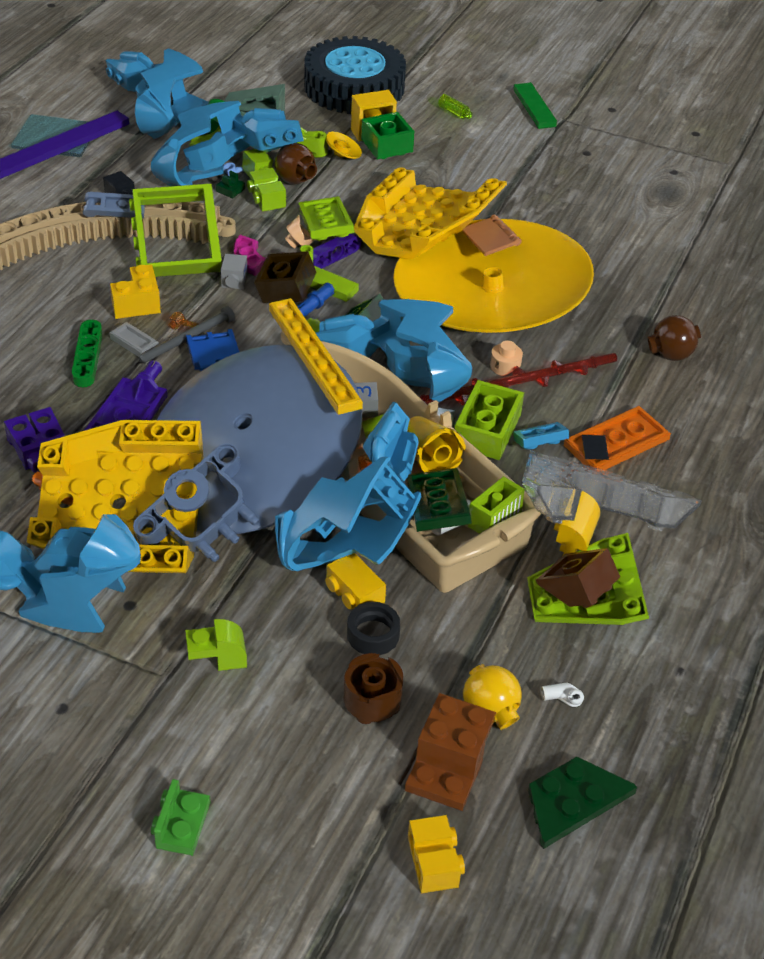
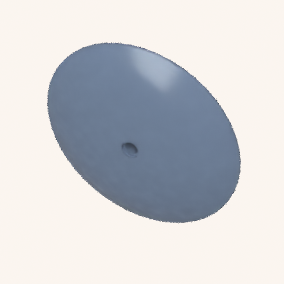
(277, 422)

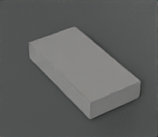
(133, 339)

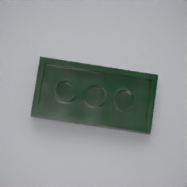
(441, 500)

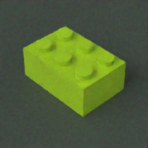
(490, 417)

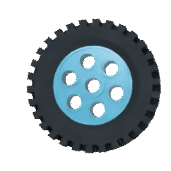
(351, 68)

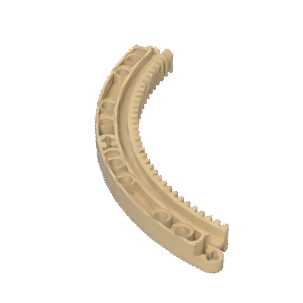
(68, 224)

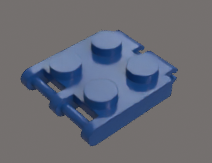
(211, 348)

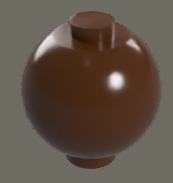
(295, 164)
(674, 338)

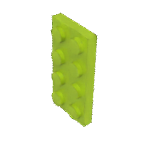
(326, 218)

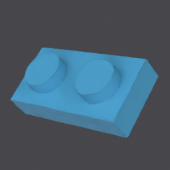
(539, 435)

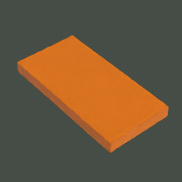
(624, 435)

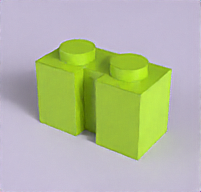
(266, 189)

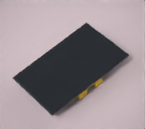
(595, 447)

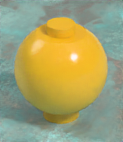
(494, 690)

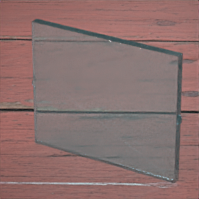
(44, 127)

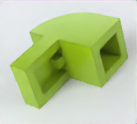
(221, 641)

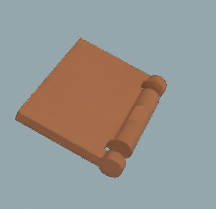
(491, 235)

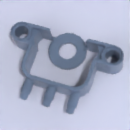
(162, 527)

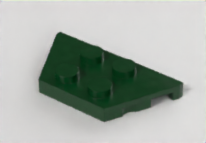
(573, 797)

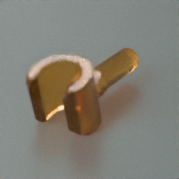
(178, 319)

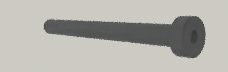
(226, 315)

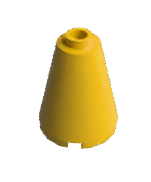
(438, 445)

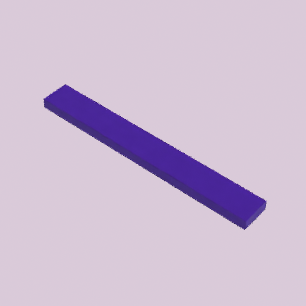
(62, 143)

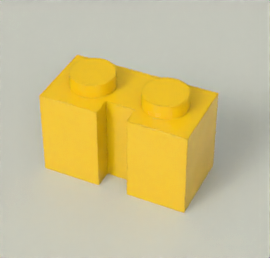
(354, 581)
(433, 854)

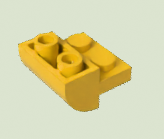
(578, 533)

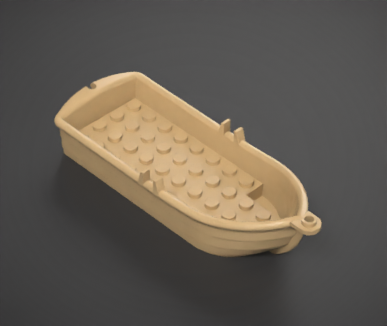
(458, 553)

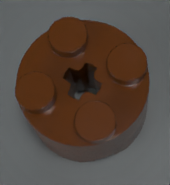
(373, 688)

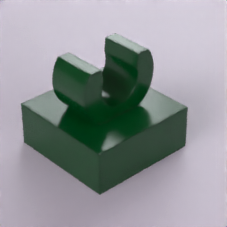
(230, 185)

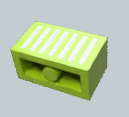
(496, 504)

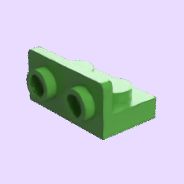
(180, 819)

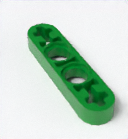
(87, 353)

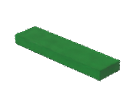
(535, 105)

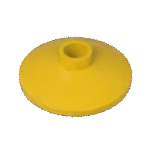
(343, 145)

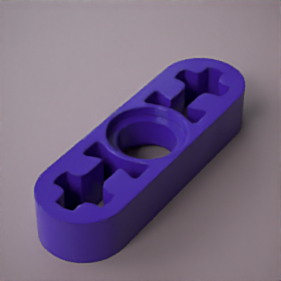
(346, 246)

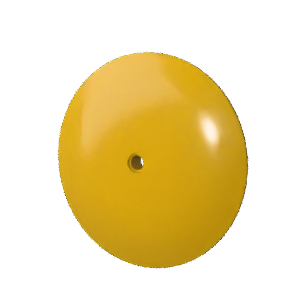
(504, 289)

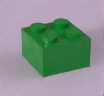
(387, 135)

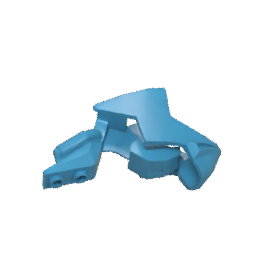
(154, 87)
(258, 128)
(433, 365)
(340, 502)
(69, 572)

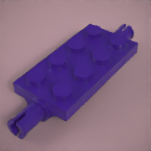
(132, 399)

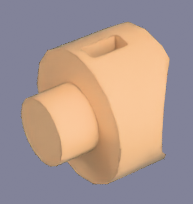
(298, 234)
(507, 355)

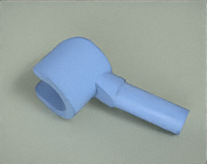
(231, 167)

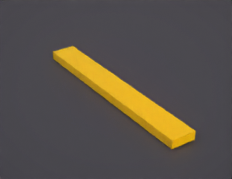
(315, 357)

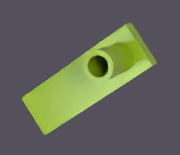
(343, 288)

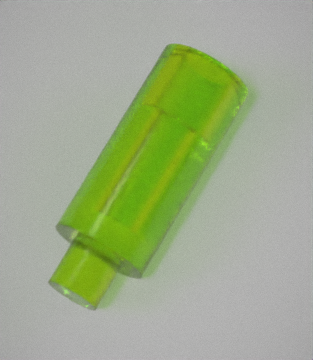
(454, 106)

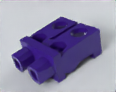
(28, 441)

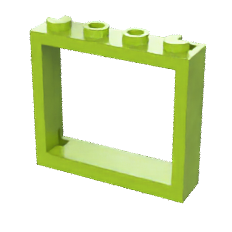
(177, 194)

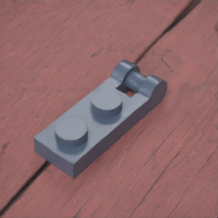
(111, 205)

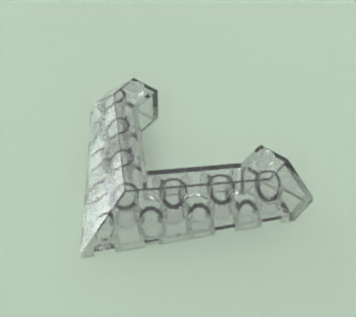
(558, 483)

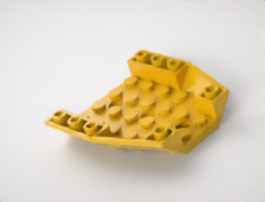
(412, 218)
(120, 462)

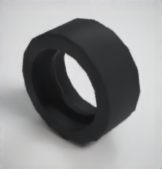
(373, 612)

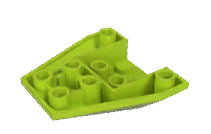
(618, 606)

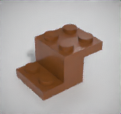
(450, 751)

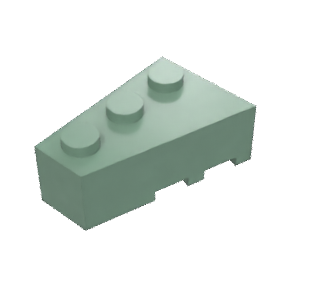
(265, 97)

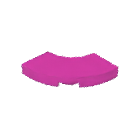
(248, 246)

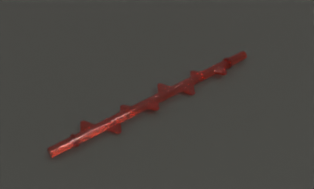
(541, 376)

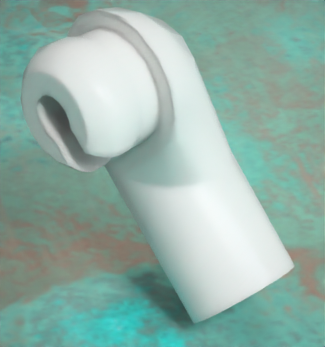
(564, 692)

